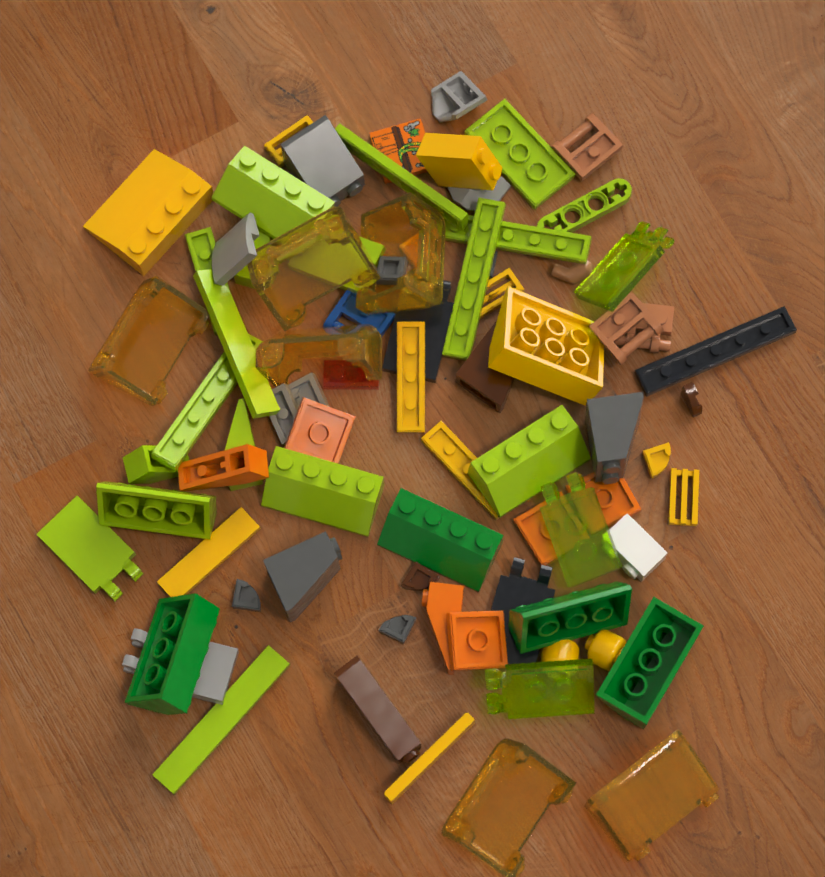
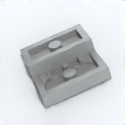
(234, 250)
(289, 399)

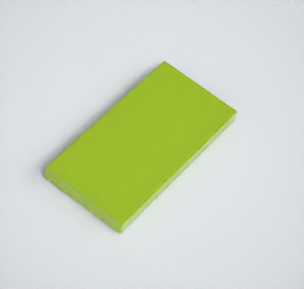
(523, 154)

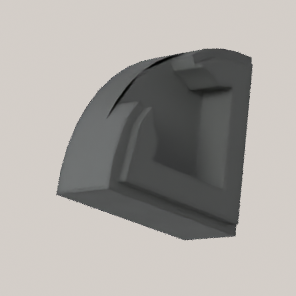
(246, 597)
(398, 627)

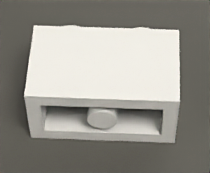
(636, 548)

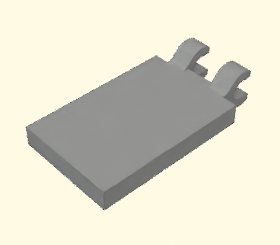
(214, 673)

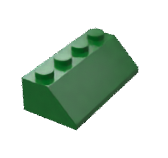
(440, 540)
(570, 616)
(173, 654)
(649, 662)

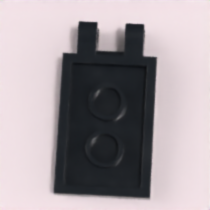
(436, 328)
(519, 591)

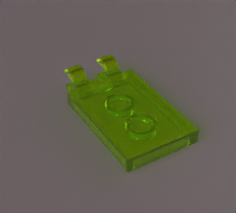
(624, 267)
(579, 532)
(542, 689)

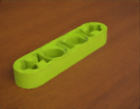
(581, 206)

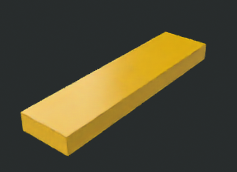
(410, 377)
(455, 458)
(209, 554)
(438, 749)

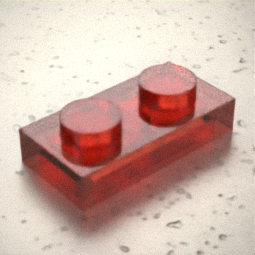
(344, 376)

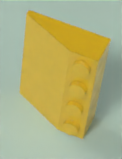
(150, 211)
(547, 347)

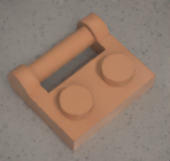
(591, 153)
(615, 324)

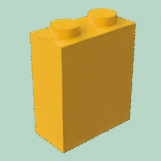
(459, 161)

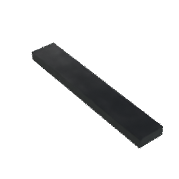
(715, 351)

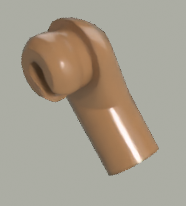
(573, 274)

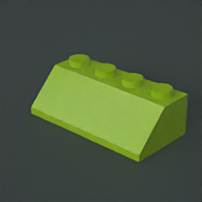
(269, 193)
(529, 460)
(322, 491)
(156, 509)

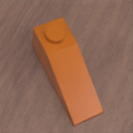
(224, 468)
(440, 600)

